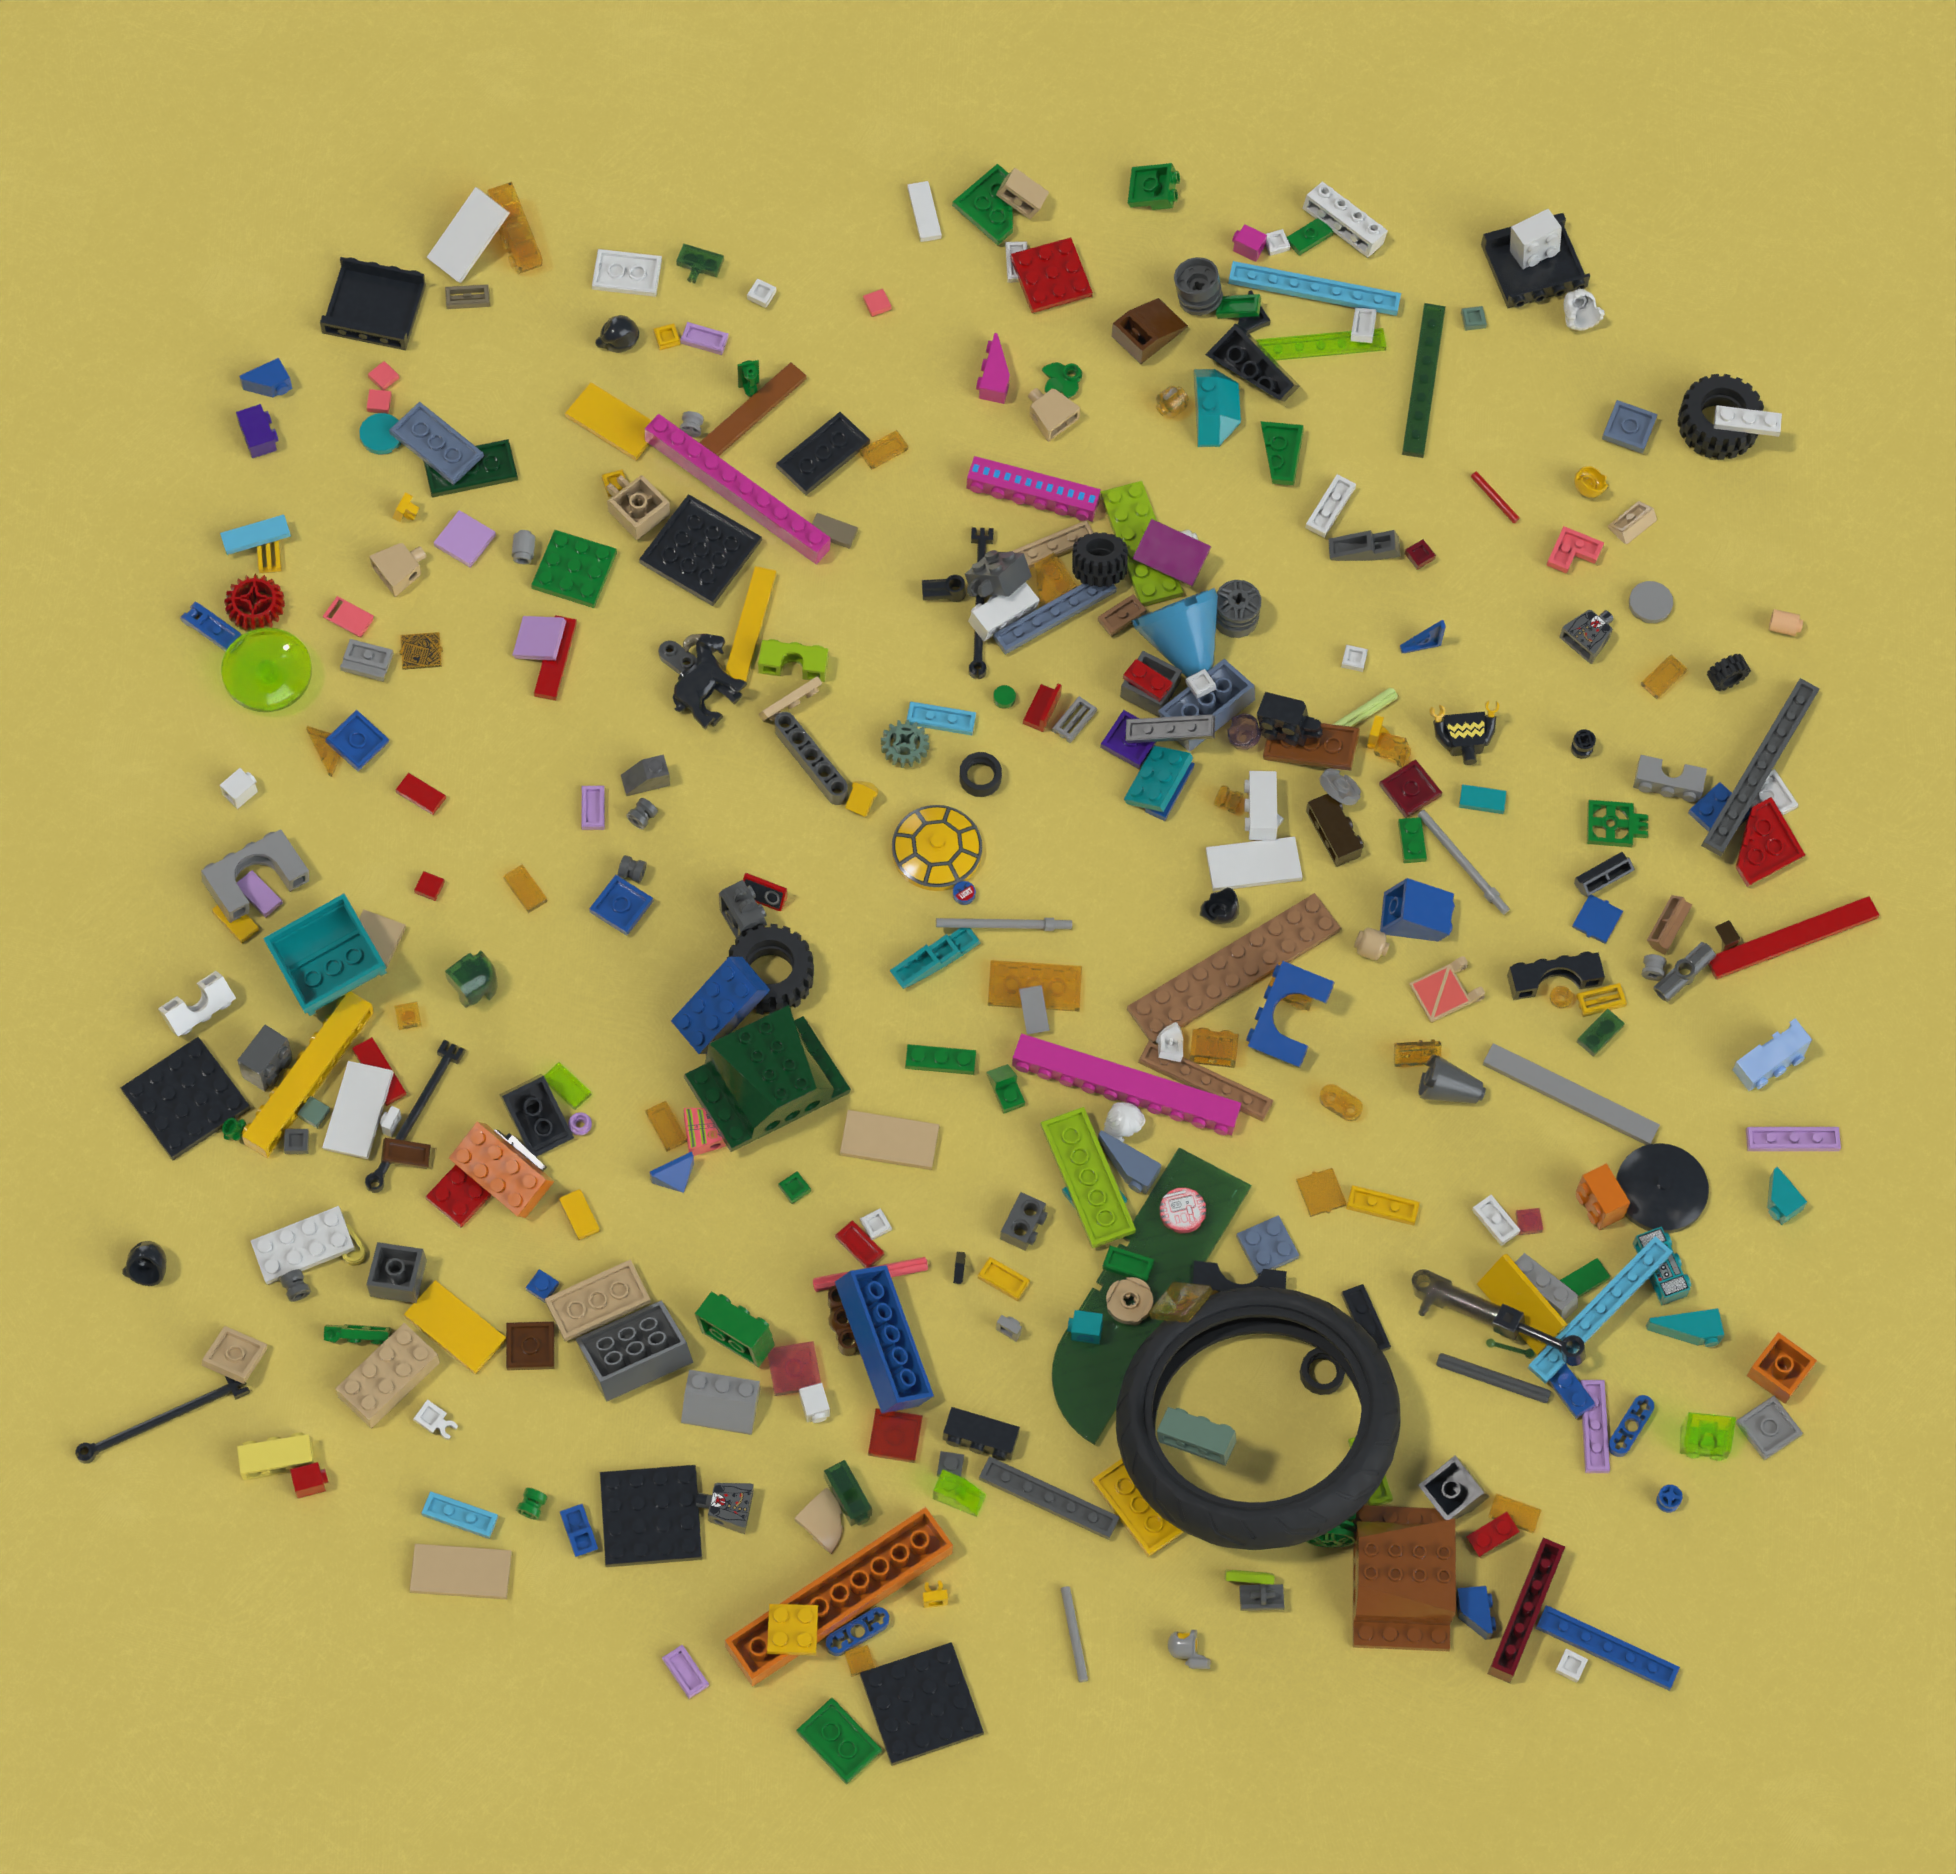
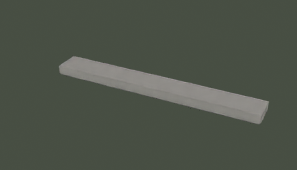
(1571, 1094)

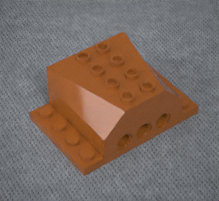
(1403, 1578)

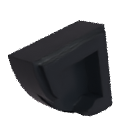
(959, 1267)

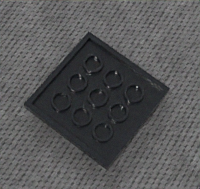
(700, 550)
(185, 1098)
(650, 1516)
(921, 1703)

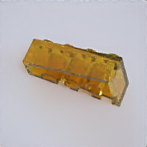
(515, 230)

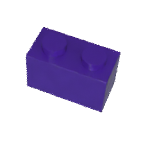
(256, 430)

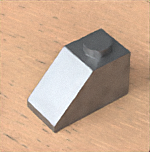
(646, 776)

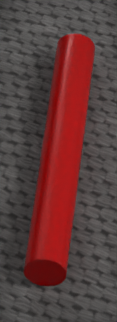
(1493, 495)

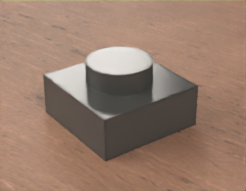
(296, 1141)
(950, 1462)

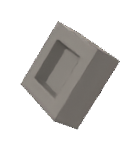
(1009, 1327)

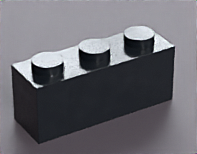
(980, 1434)

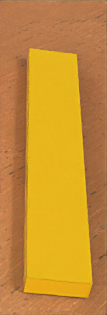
(750, 623)

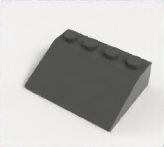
(634, 1350)

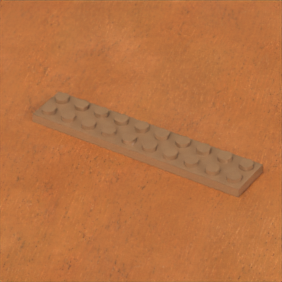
(1234, 967)

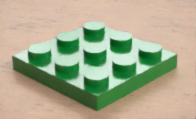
(574, 568)

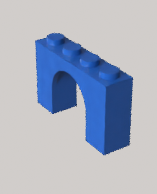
(1288, 981)

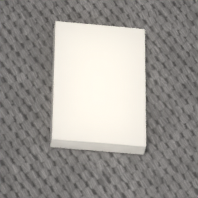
(626, 272)

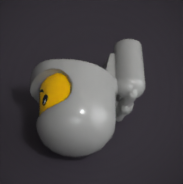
(1184, 1646)

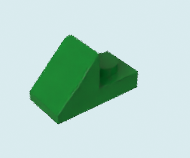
(1006, 1088)

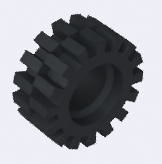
(1728, 672)

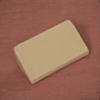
(1633, 522)

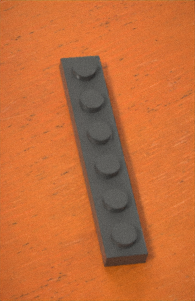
(1049, 1498)

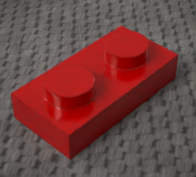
(1147, 680)
(1492, 1534)

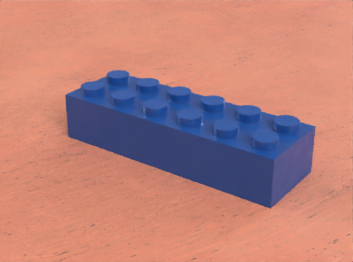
(884, 1339)

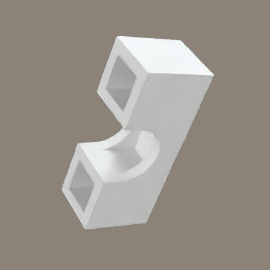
(214, 996)

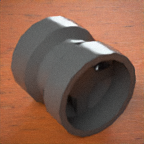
(642, 813)
(632, 868)
(295, 1285)

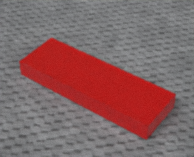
(370, 1054)

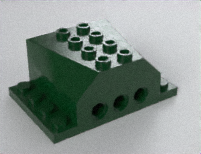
(765, 1078)

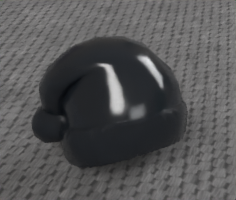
(618, 334)
(146, 1264)

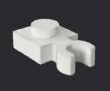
(432, 1417)

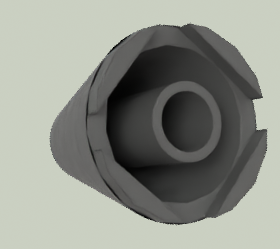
(1449, 1083)

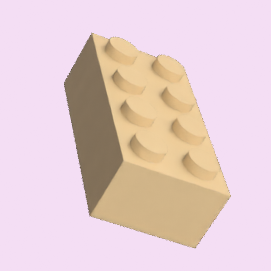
(387, 1375)

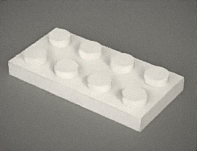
(303, 1244)

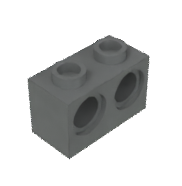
(1019, 1220)

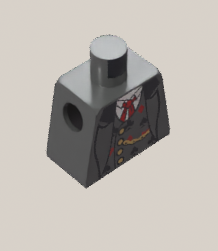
(1588, 633)
(728, 1505)

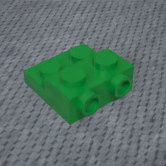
(1153, 186)

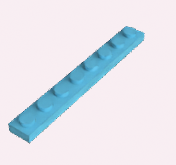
(1314, 288)
(1603, 1306)

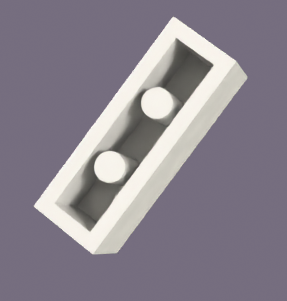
(1002, 611)
(1261, 805)

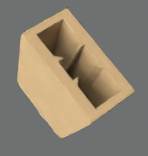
(1052, 412)
(397, 566)

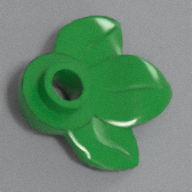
(1060, 380)

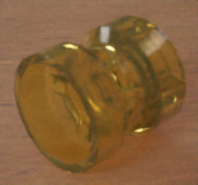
(1233, 800)

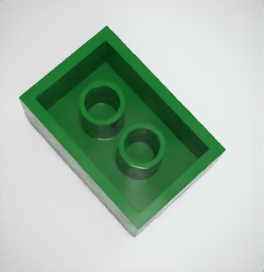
(735, 1328)

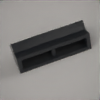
(1604, 874)

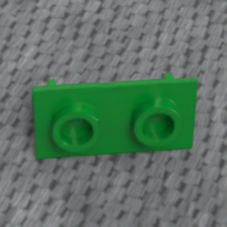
(748, 376)

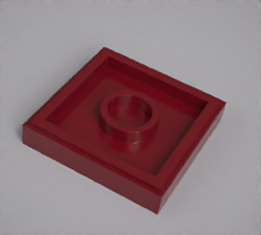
(1410, 788)

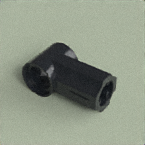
(941, 589)

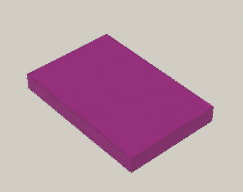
(1172, 552)

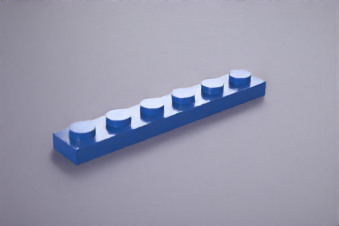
(1607, 1647)

